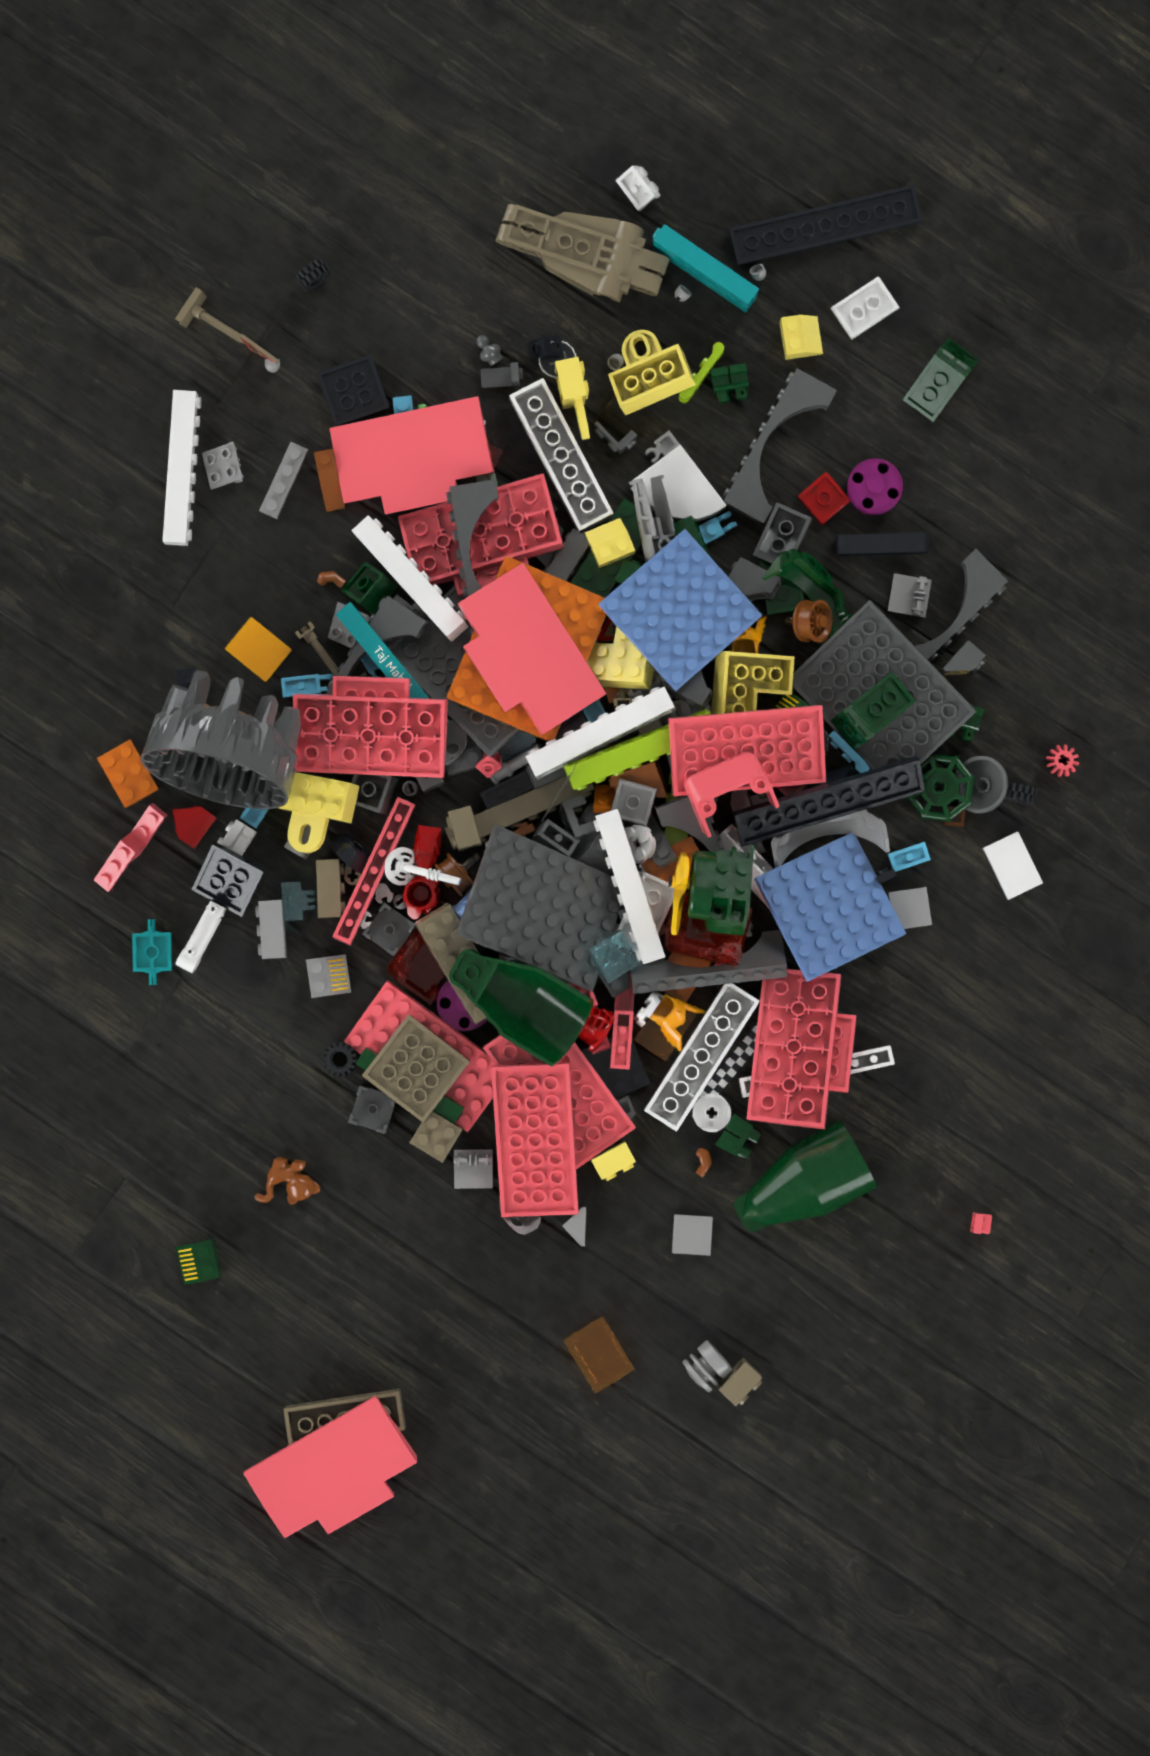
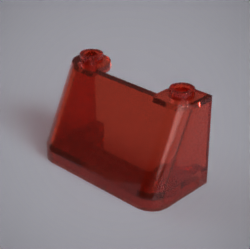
(699, 942)
(417, 968)

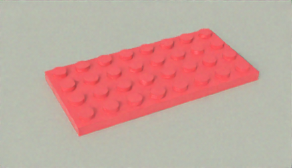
(782, 739)
(384, 1016)
(596, 1112)
(535, 1139)

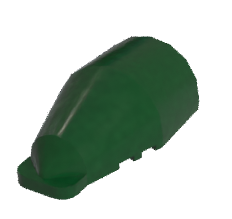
(524, 1003)
(807, 1181)

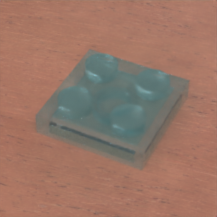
(613, 956)

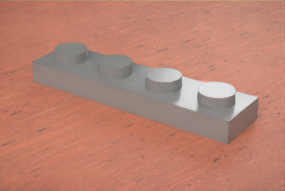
(283, 480)

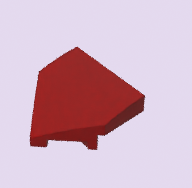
(192, 824)

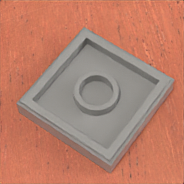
(634, 801)
(911, 907)
(692, 1234)

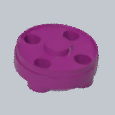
(874, 486)
(455, 1011)

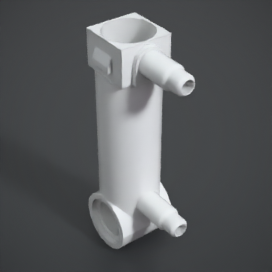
(200, 938)

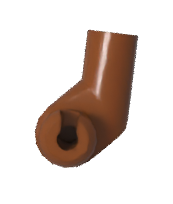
(330, 576)
(705, 1160)

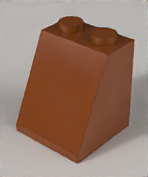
(647, 774)

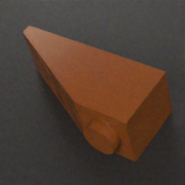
(329, 480)

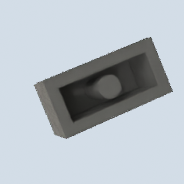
(555, 838)

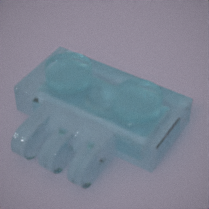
(295, 901)

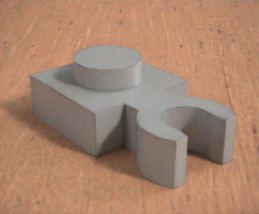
(664, 445)

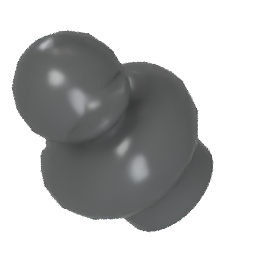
(491, 352)

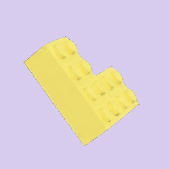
(620, 664)
(743, 675)

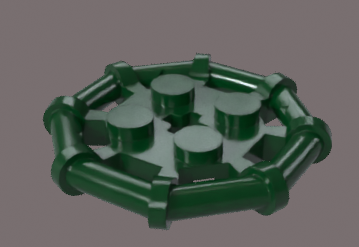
(951, 788)

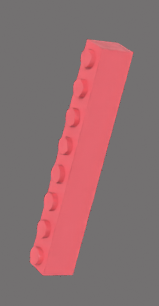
(373, 871)

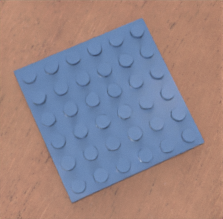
(680, 610)
(830, 906)

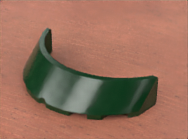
(812, 580)

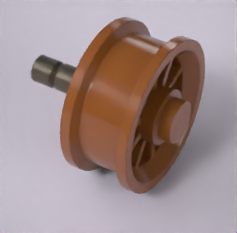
(811, 621)
(451, 867)

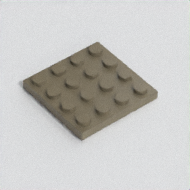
(416, 1068)

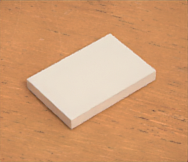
(865, 308)
(1012, 865)

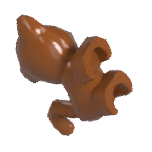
(298, 1185)

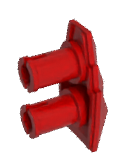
(427, 846)

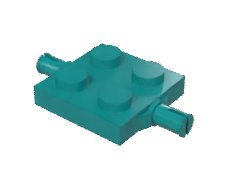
(152, 952)

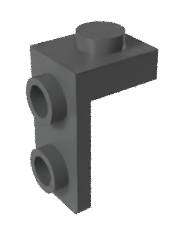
(501, 376)
(626, 443)

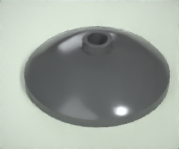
(986, 771)

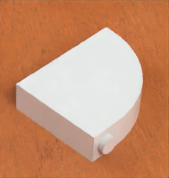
(685, 487)

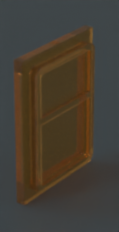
(598, 1354)

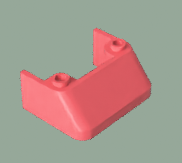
(722, 778)

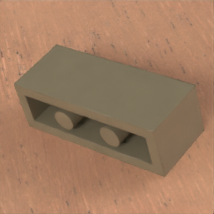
(330, 888)

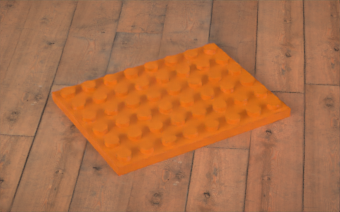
(580, 617)

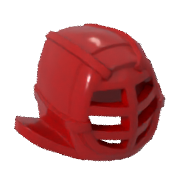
(421, 896)
(597, 1027)

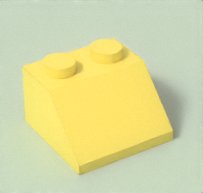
(800, 336)
(610, 543)
(613, 1160)

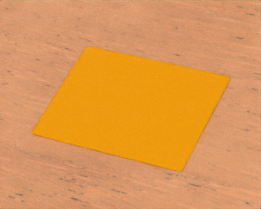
(258, 649)

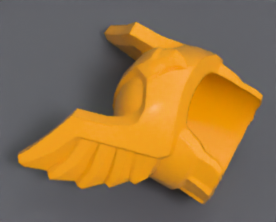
(749, 640)
(670, 1015)

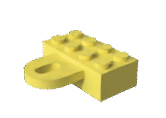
(649, 376)
(573, 390)
(313, 803)

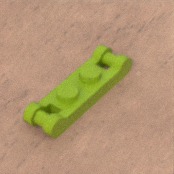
(706, 365)

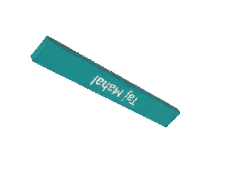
(377, 648)

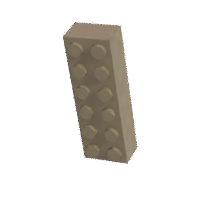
(440, 935)
(309, 1416)

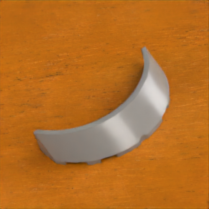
(860, 824)

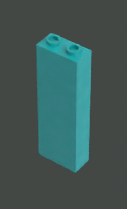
(705, 268)

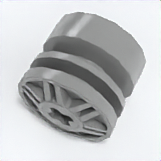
(707, 1366)

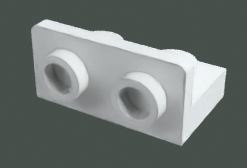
(638, 187)

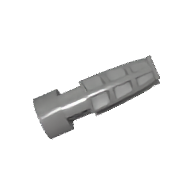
(656, 531)

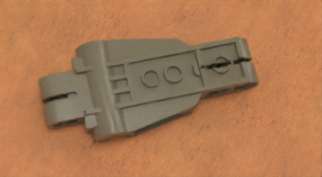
(586, 250)

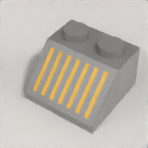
(328, 976)

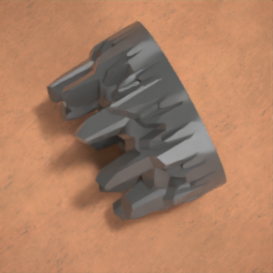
(222, 749)

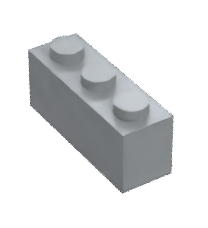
(271, 929)

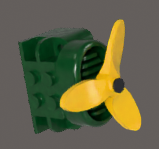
(717, 889)

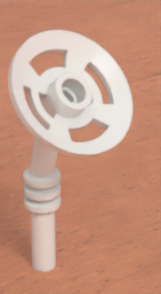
(407, 868)

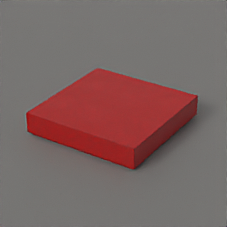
(823, 498)

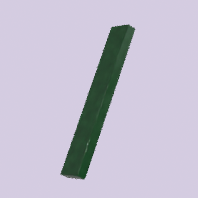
(445, 1108)

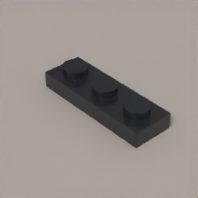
(506, 790)

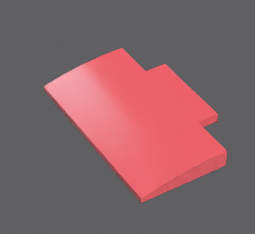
(412, 454)
(515, 526)
(527, 651)
(371, 729)
(800, 1050)
(333, 1471)

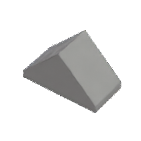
(576, 1226)

